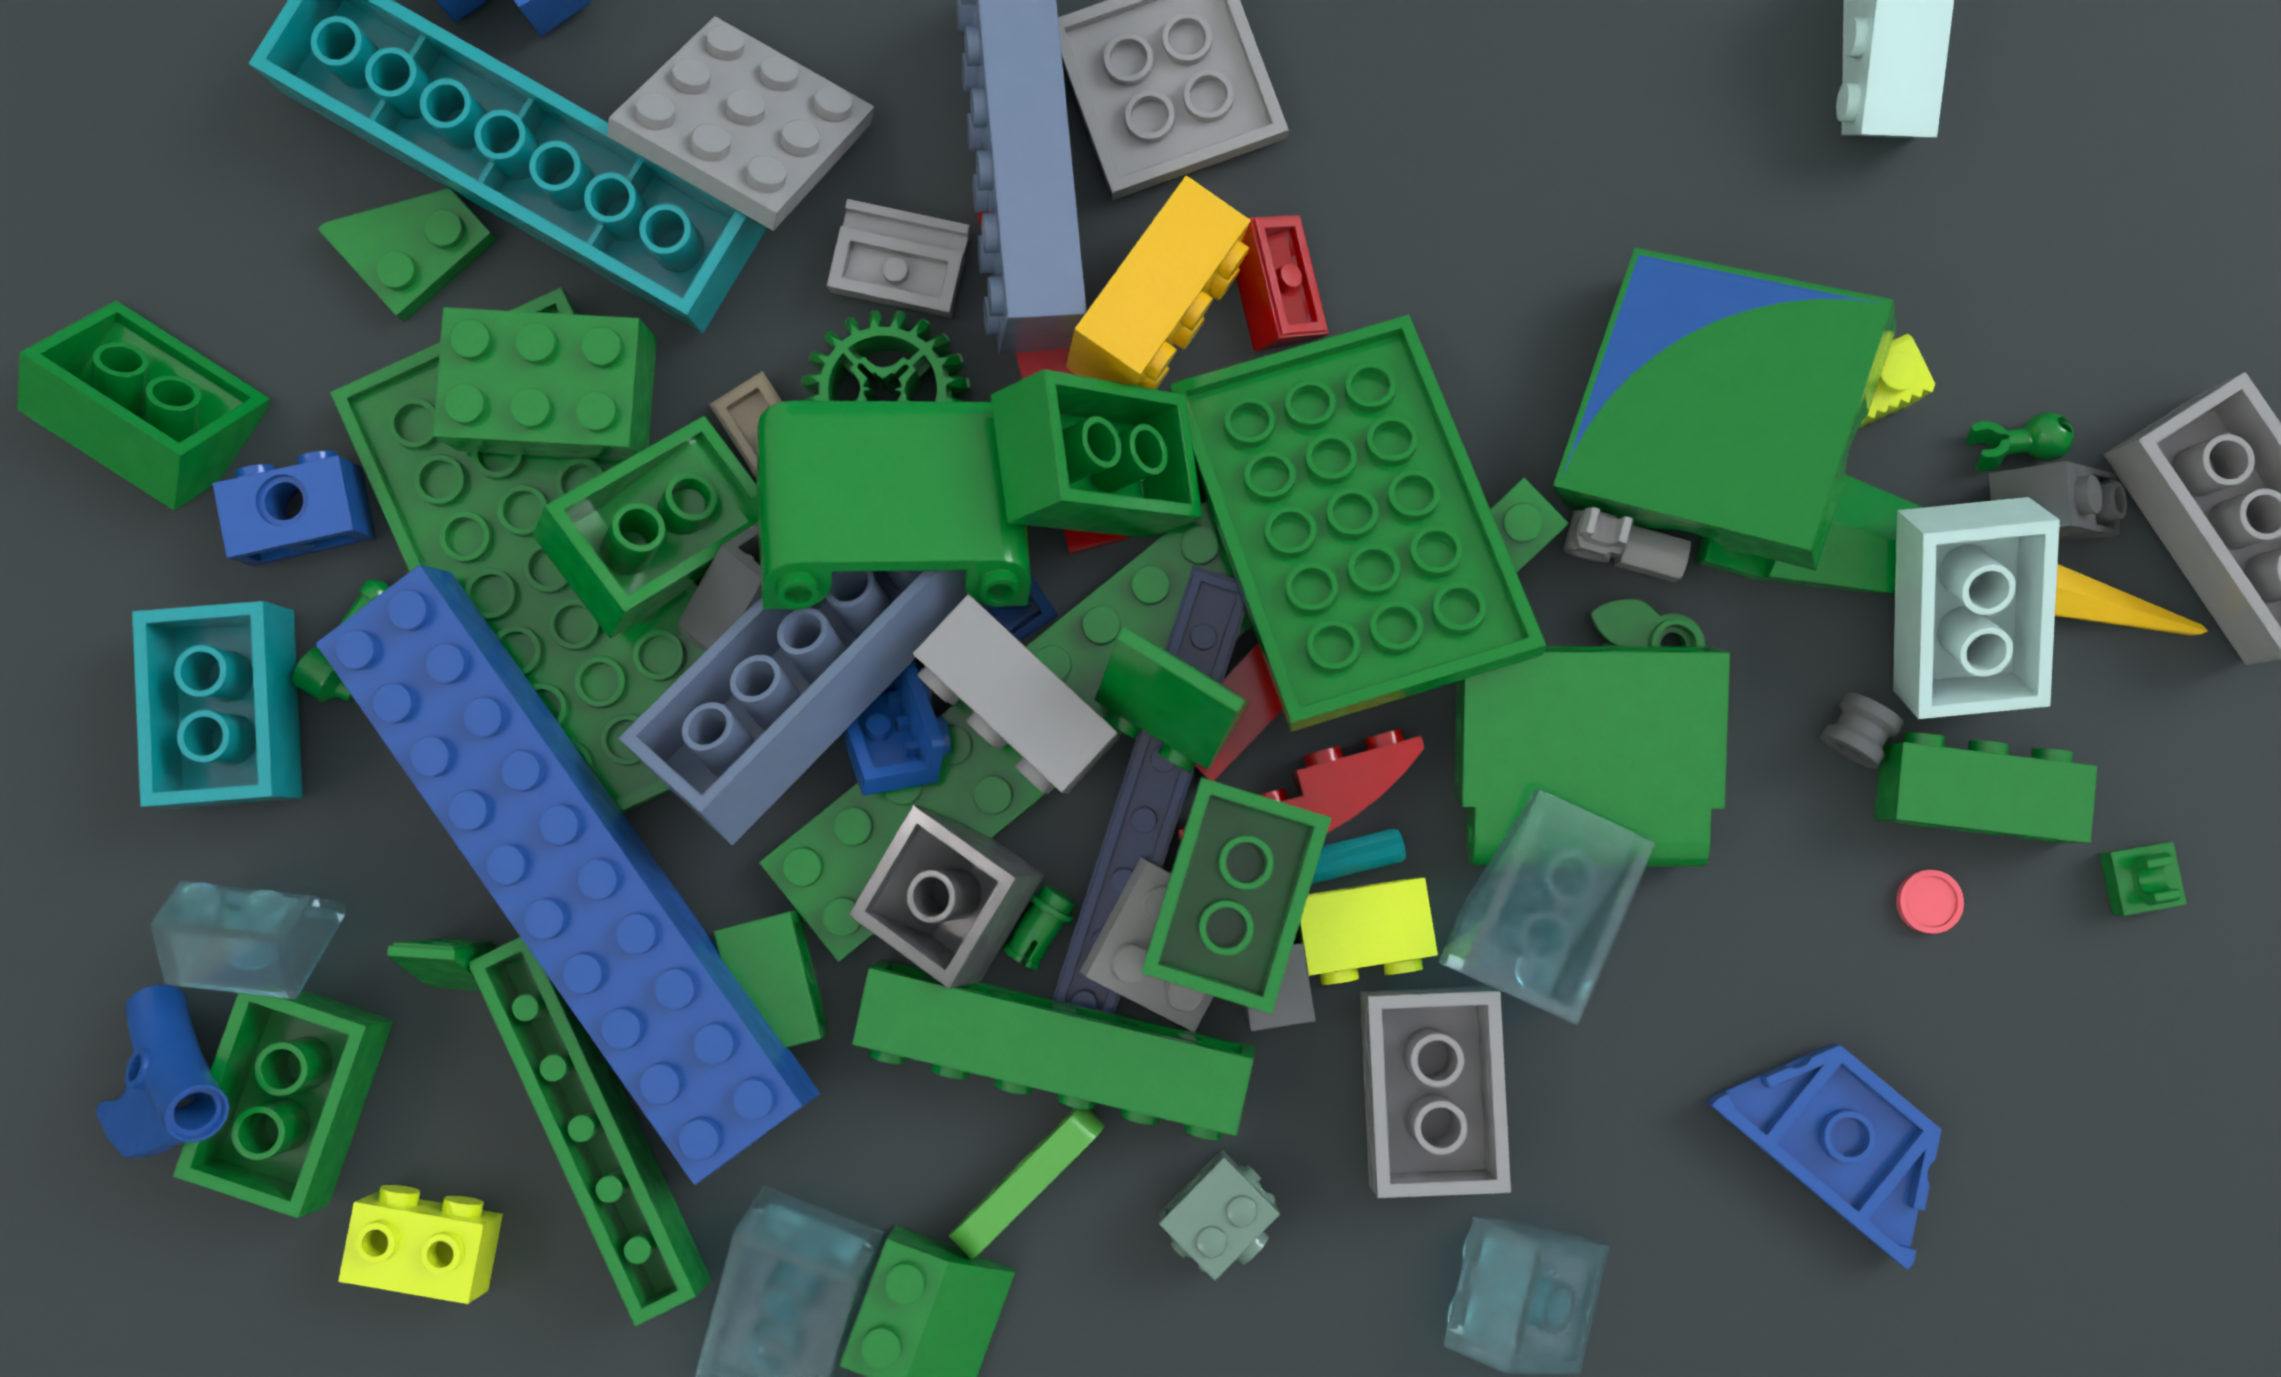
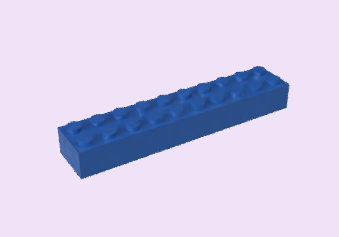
(567, 870)

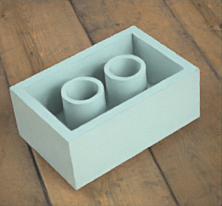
(1975, 607)

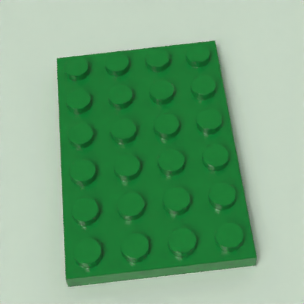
(1355, 523)

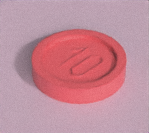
(1929, 901)

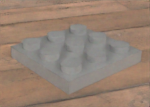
(1167, 87)
(741, 122)

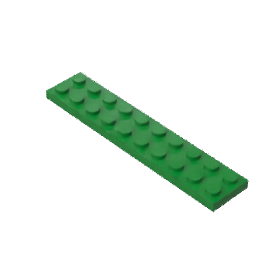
(978, 785)

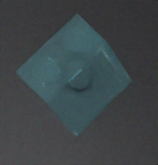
(243, 938)
(1525, 1297)

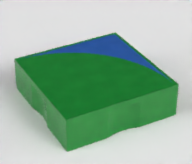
(1726, 404)

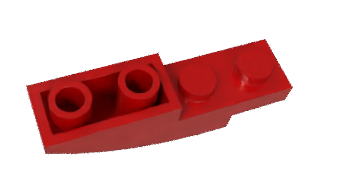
(1349, 784)

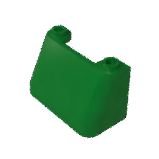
(883, 494)

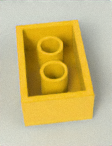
(1161, 290)

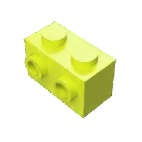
(421, 1244)

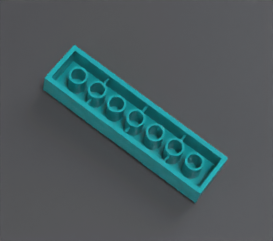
(509, 149)

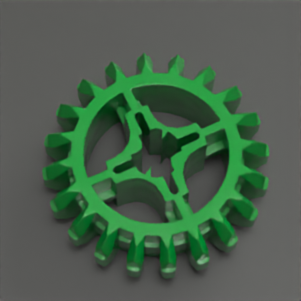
(906, 374)

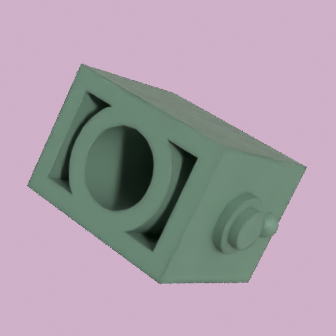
(1220, 1215)

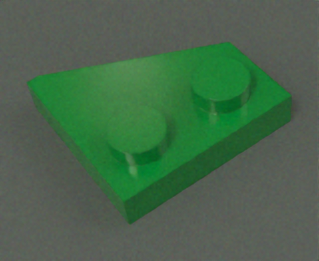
(410, 247)

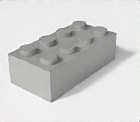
(2214, 499)

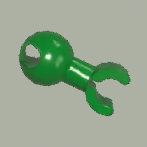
(2042, 437)

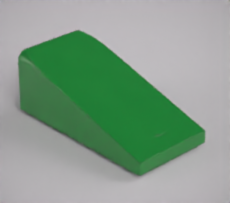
(440, 960)

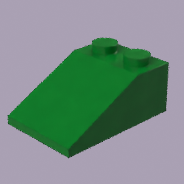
(648, 525)
(1169, 701)

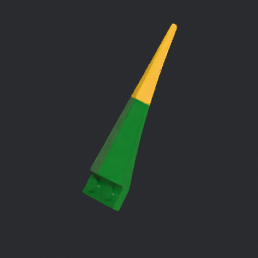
(1863, 559)

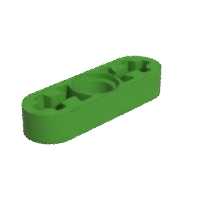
(1026, 1181)

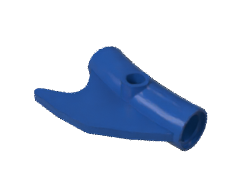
(159, 1074)

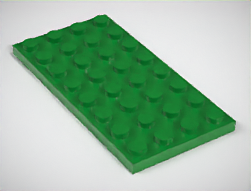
(478, 522)

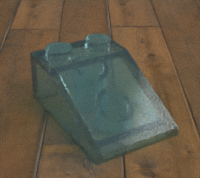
(1549, 906)
(788, 1291)

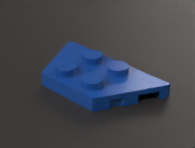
(1842, 1140)

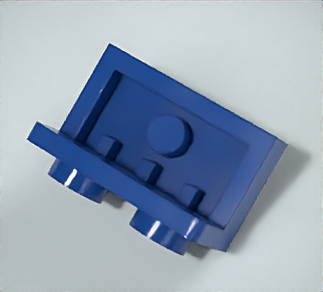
(898, 737)

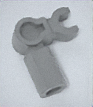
(1601, 536)

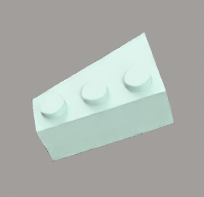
(1893, 67)

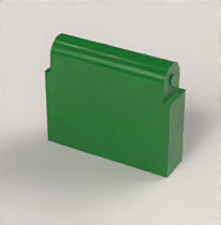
(1604, 729)

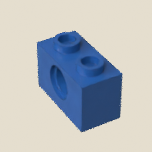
(331, 516)

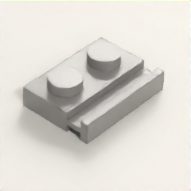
(899, 258)

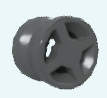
(1862, 730)

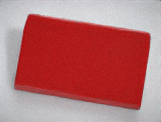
(1279, 284)

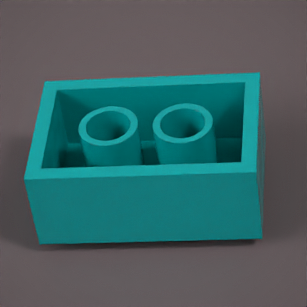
(216, 705)

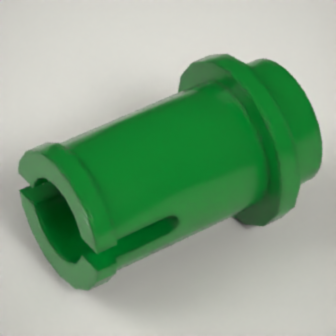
(1040, 926)

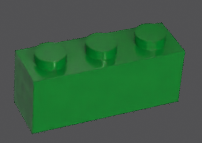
(1986, 790)

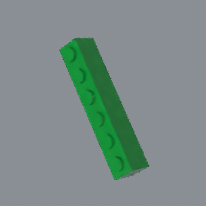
(1055, 1048)
(593, 1135)

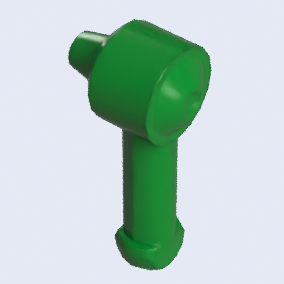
(313, 671)

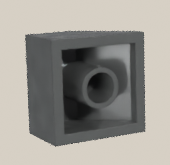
(946, 897)

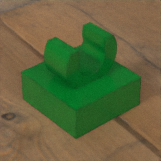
(2143, 878)

